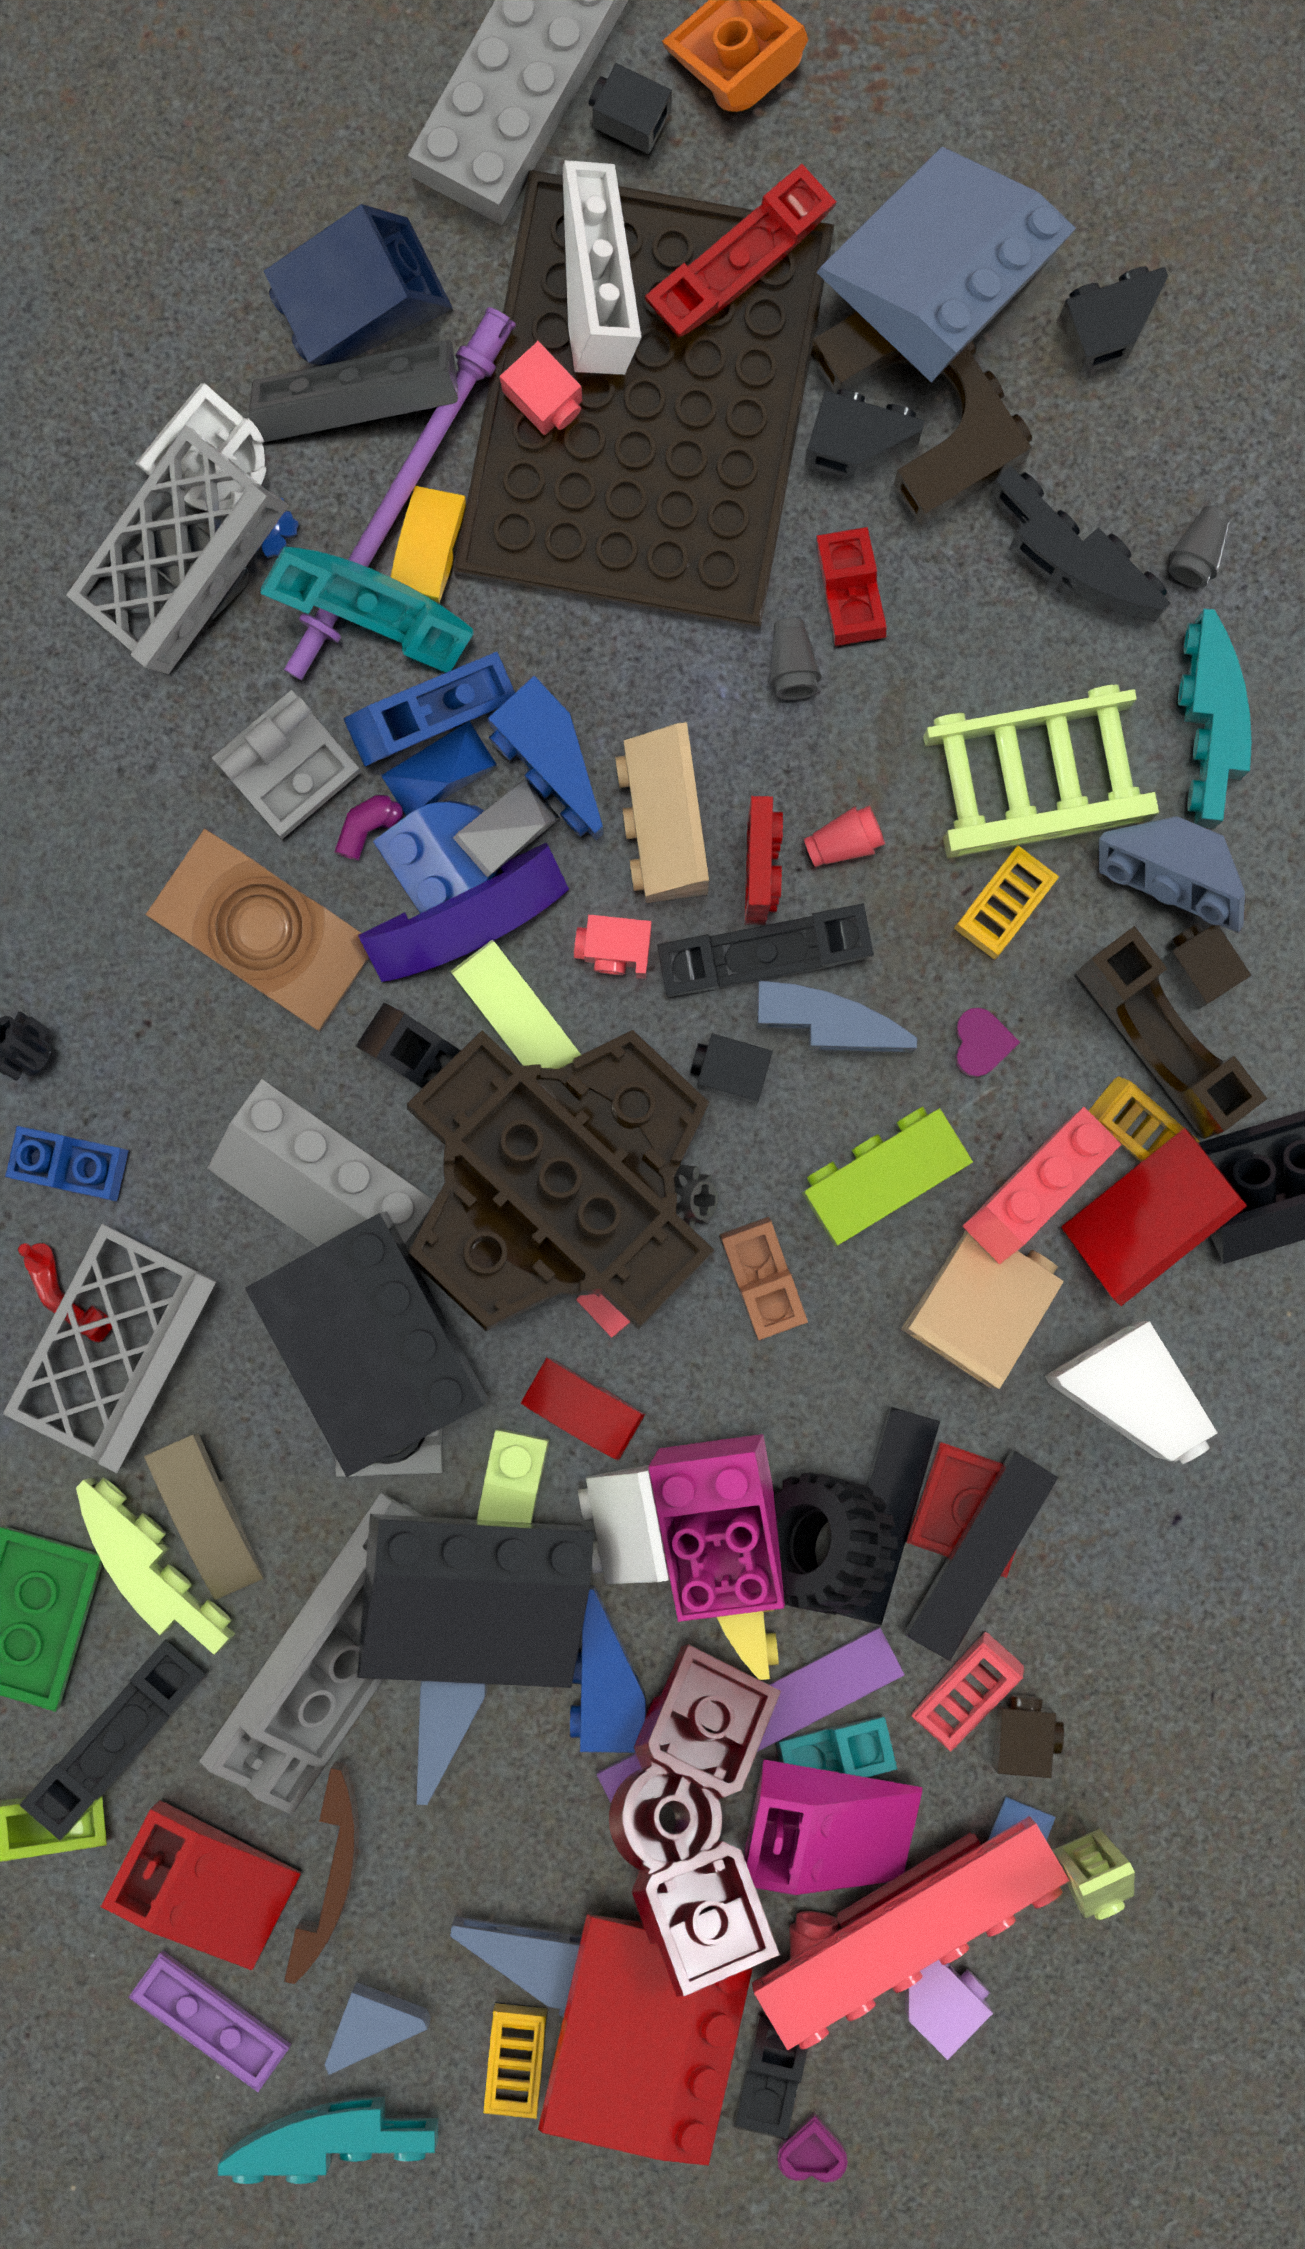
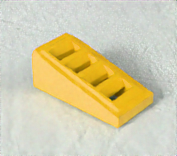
(982, 936)
(1112, 1102)
(518, 2018)

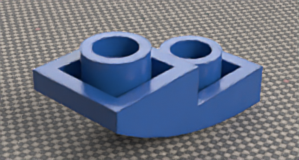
(66, 1163)

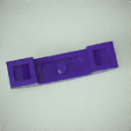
(467, 920)

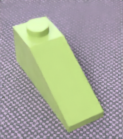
(513, 1477)

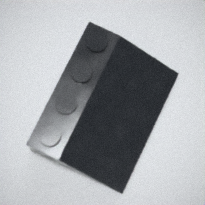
(367, 1344)
(473, 1600)

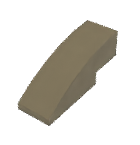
(204, 1516)

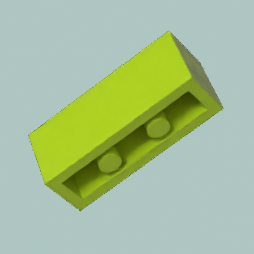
(885, 1174)

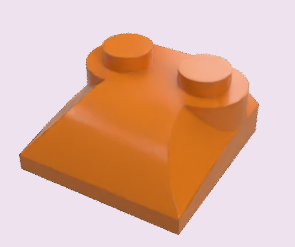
(738, 49)

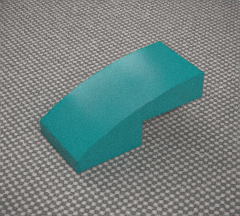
(849, 1748)

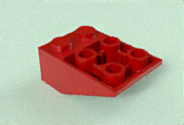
(200, 1887)

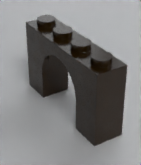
(971, 456)
(1128, 988)

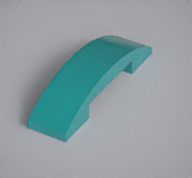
(371, 600)

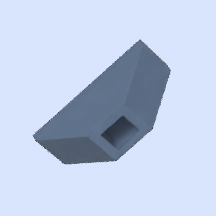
(1178, 867)

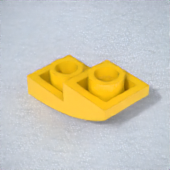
(427, 541)

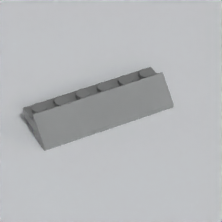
(306, 1688)

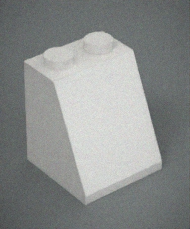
(1138, 1392)

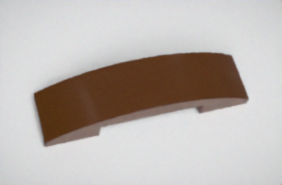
(341, 1810)

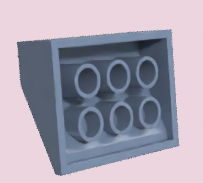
(945, 257)

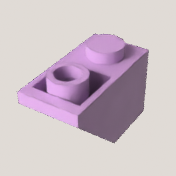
(947, 2006)

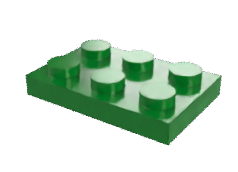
(42, 1614)

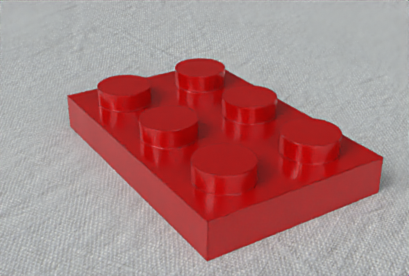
(762, 847)

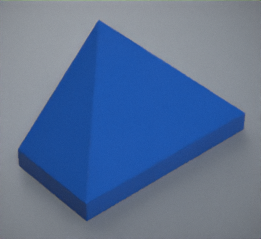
(439, 769)

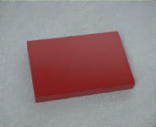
(1153, 1216)

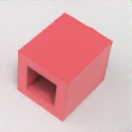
(542, 389)

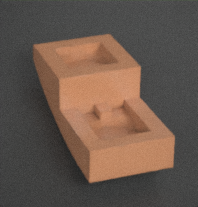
(763, 1278)

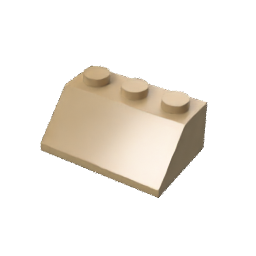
(663, 815)

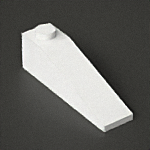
(598, 271)

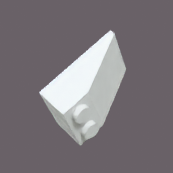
(625, 1525)

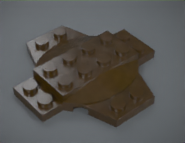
(559, 1180)

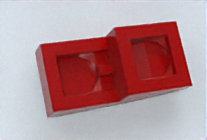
(851, 586)

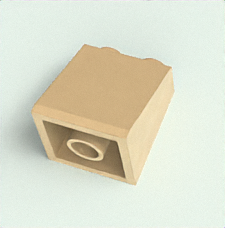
(983, 1310)

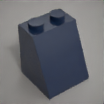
(356, 286)

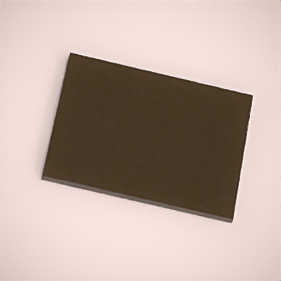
(667, 473)

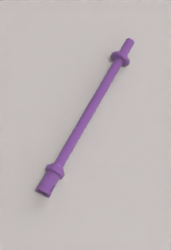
(474, 364)

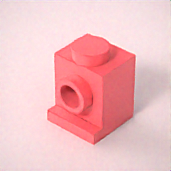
(614, 944)

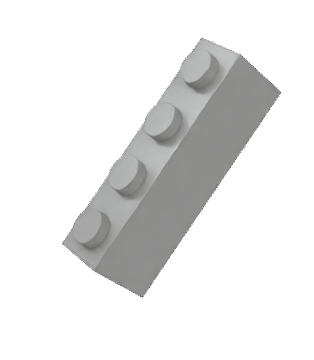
(311, 1172)

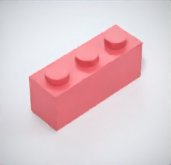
(1041, 1185)

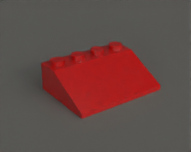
(636, 2059)

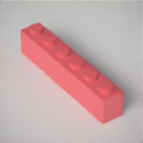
(909, 1934)

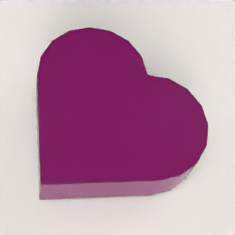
(982, 1041)
(812, 2152)

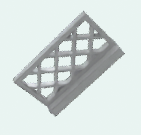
(214, 567)
(151, 1369)

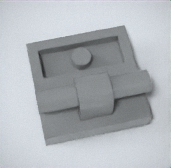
(286, 764)

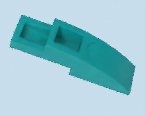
(1219, 699)
(304, 2141)

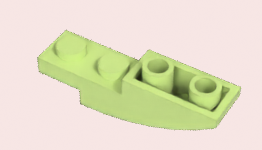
(131, 1554)

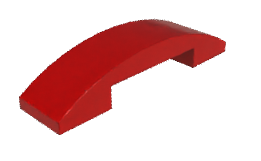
(743, 254)

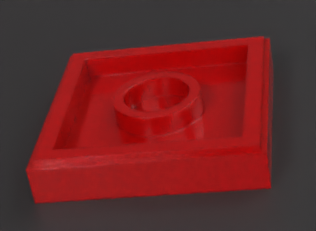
(950, 1499)

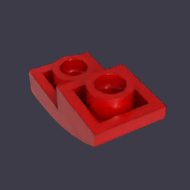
(582, 1409)

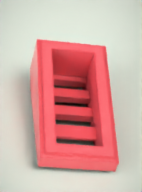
(999, 1658)

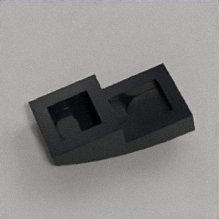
(769, 2083)

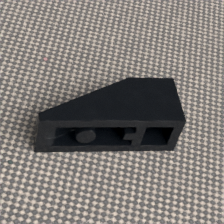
(406, 1046)

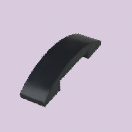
(765, 951)
(113, 1741)

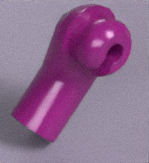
(364, 818)

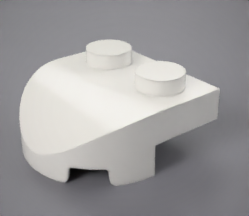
(222, 428)

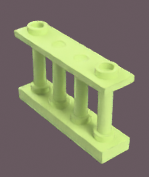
(1074, 811)

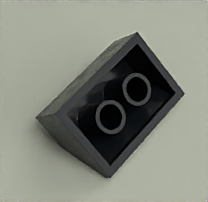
(1269, 1175)

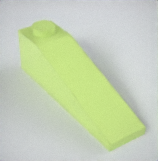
(1097, 1874)

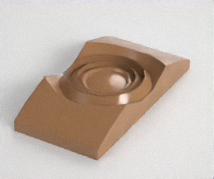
(261, 929)

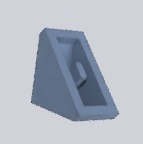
(373, 2024)

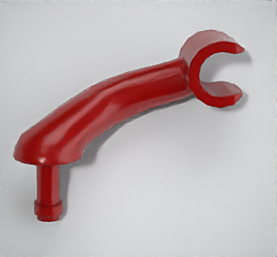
(42, 1271)

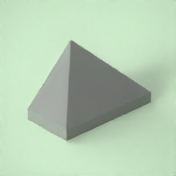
(506, 827)

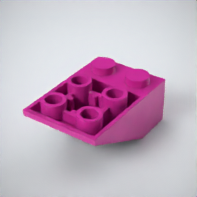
(718, 1527)
(827, 1829)

